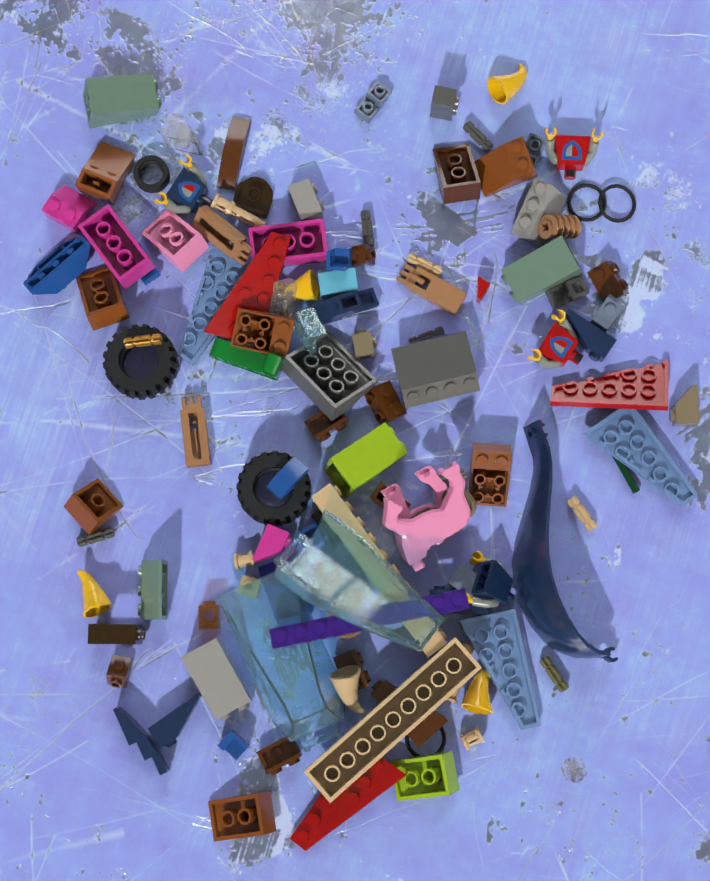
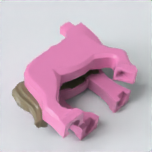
(432, 522)

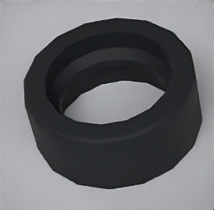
(149, 160)

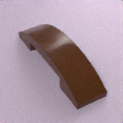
(233, 152)

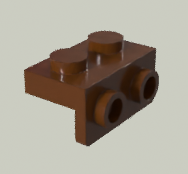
(608, 281)
(385, 403)
(321, 426)
(353, 658)
(278, 755)

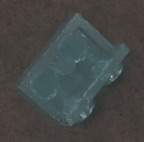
(309, 328)

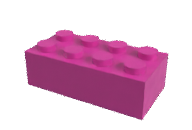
(305, 245)
(116, 246)

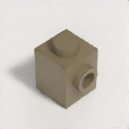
(364, 344)

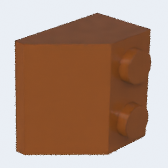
(93, 506)

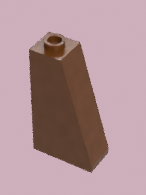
(425, 729)

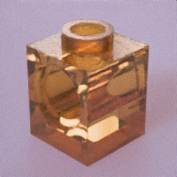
(215, 622)

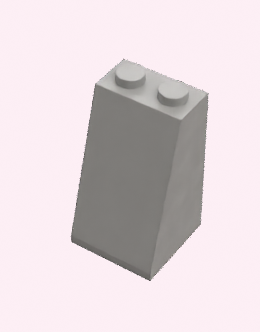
(217, 679)

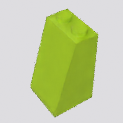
(365, 460)

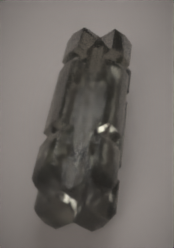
(427, 335)

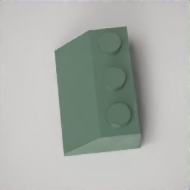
(153, 589)

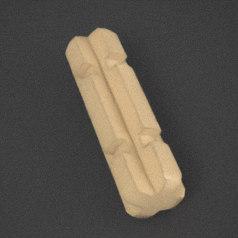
(424, 264)
(582, 513)

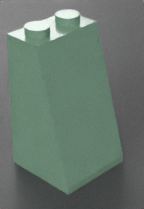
(120, 98)
(541, 270)

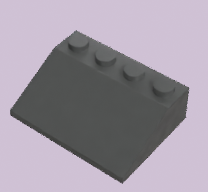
(435, 369)
(329, 376)

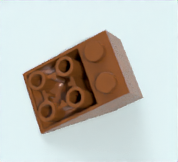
(105, 172)
(263, 332)
(490, 473)

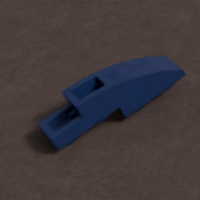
(345, 304)

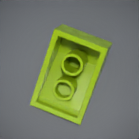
(427, 776)

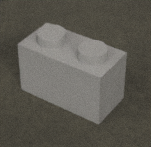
(305, 200)

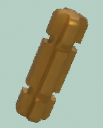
(143, 340)

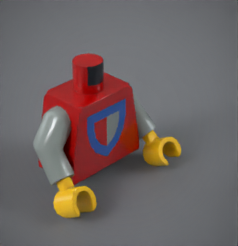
(571, 151)
(557, 345)

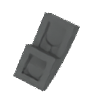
(567, 292)

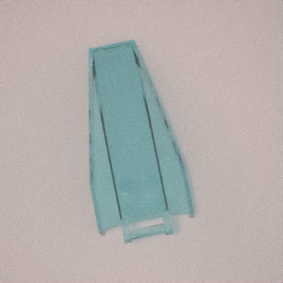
(352, 582)

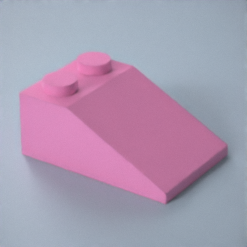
(175, 240)

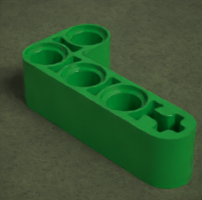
(255, 362)

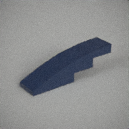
(136, 734)

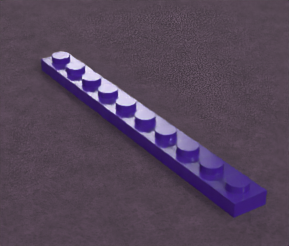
(334, 626)

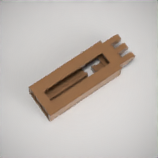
(218, 232)
(438, 291)
(195, 440)

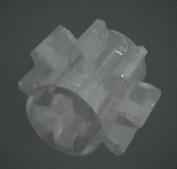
(574, 769)

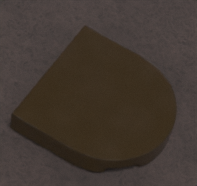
(254, 196)

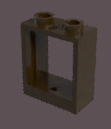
(116, 633)

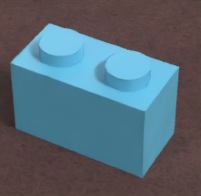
(337, 282)

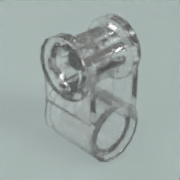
(282, 299)

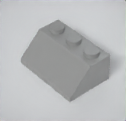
(540, 201)

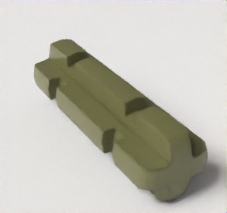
(554, 674)

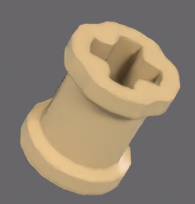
(243, 560)
(471, 738)

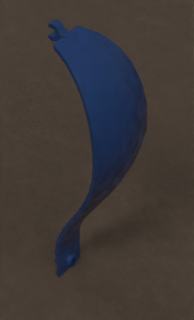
(532, 563)

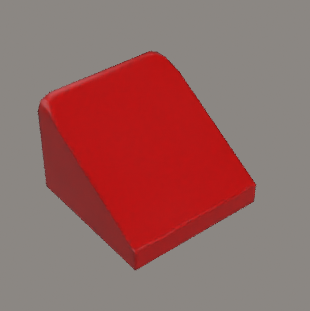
(481, 289)

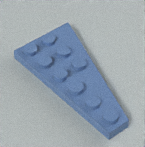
(217, 281)
(633, 442)
(502, 653)

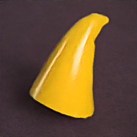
(506, 86)
(307, 287)
(94, 598)
(477, 695)

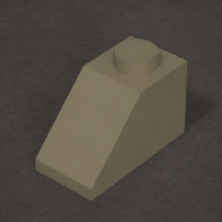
(686, 409)

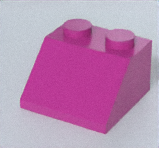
(68, 208)
(272, 543)

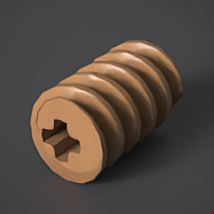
(556, 225)

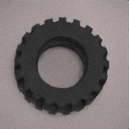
(146, 386)
(254, 507)

